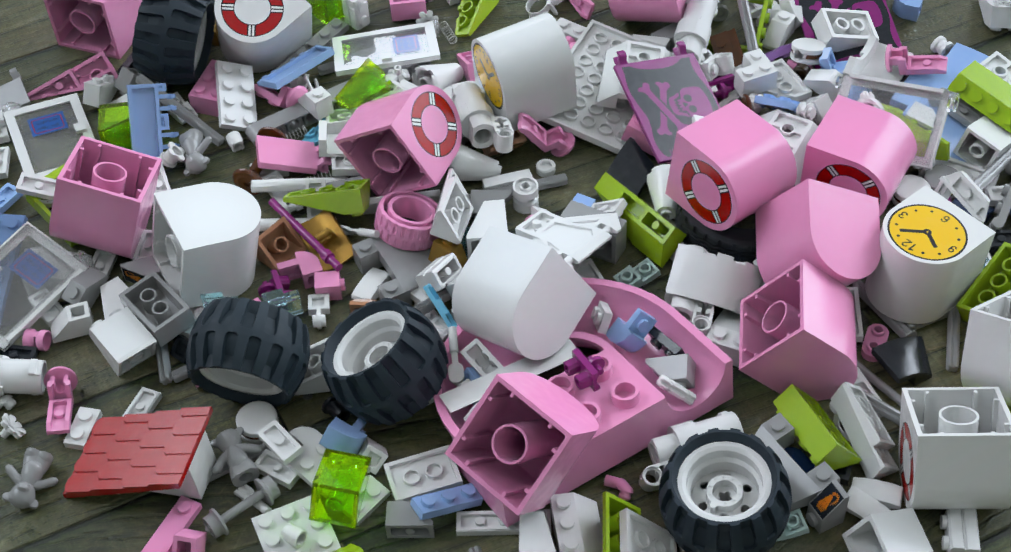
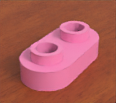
(875, 335)

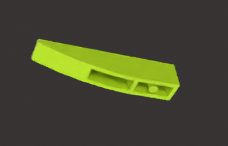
(645, 226)

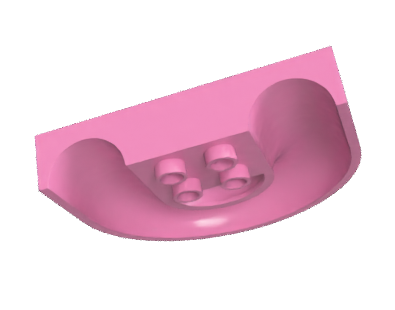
(629, 401)

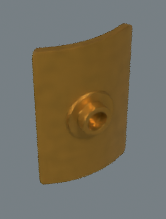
(330, 235)

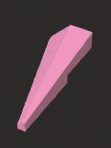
(74, 78)

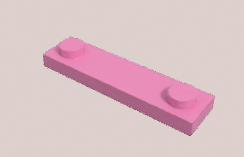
(179, 517)

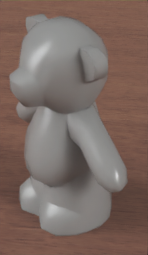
(194, 146)
(34, 467)
(241, 467)

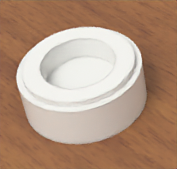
(545, 167)

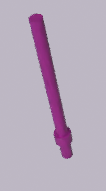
(325, 254)

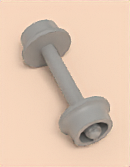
(266, 489)

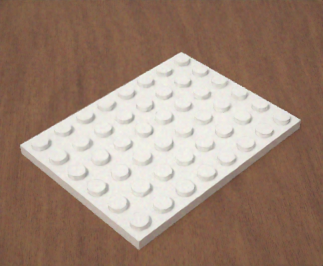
(588, 121)

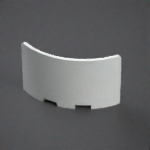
(872, 62)
(712, 277)

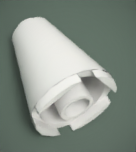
(438, 75)
(473, 165)
(657, 186)

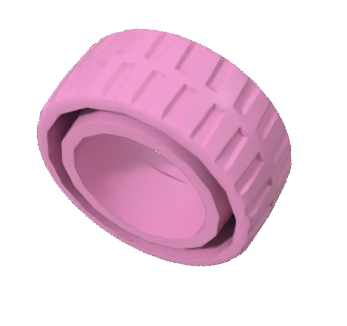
(401, 232)

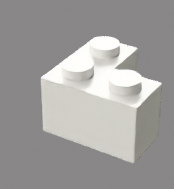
(756, 74)

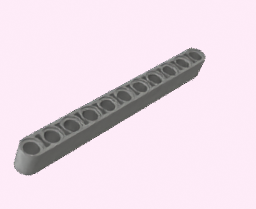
(297, 115)

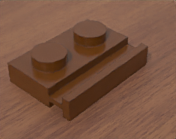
(728, 42)

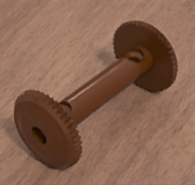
(243, 177)

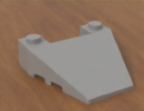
(399, 264)
(804, 486)

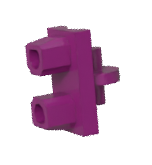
(724, 84)
(276, 282)
(588, 369)

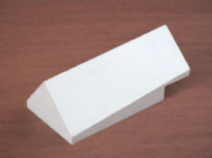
(452, 210)
(864, 431)

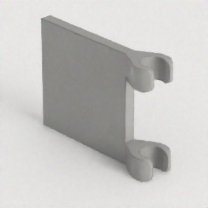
(14, 90)

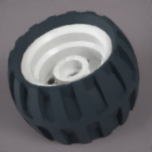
(173, 40)
(248, 351)
(384, 362)
(723, 513)

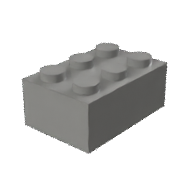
(611, 249)
(158, 308)

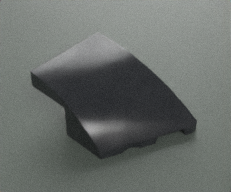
(631, 167)
(904, 359)

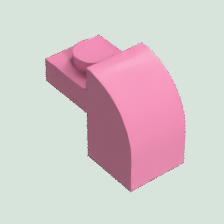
(301, 267)

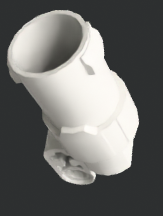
(696, 27)
(479, 120)
(693, 309)
(22, 376)
(663, 446)

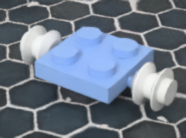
(785, 104)

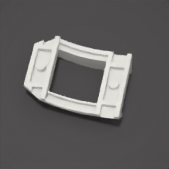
(966, 192)

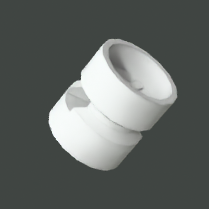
(525, 194)

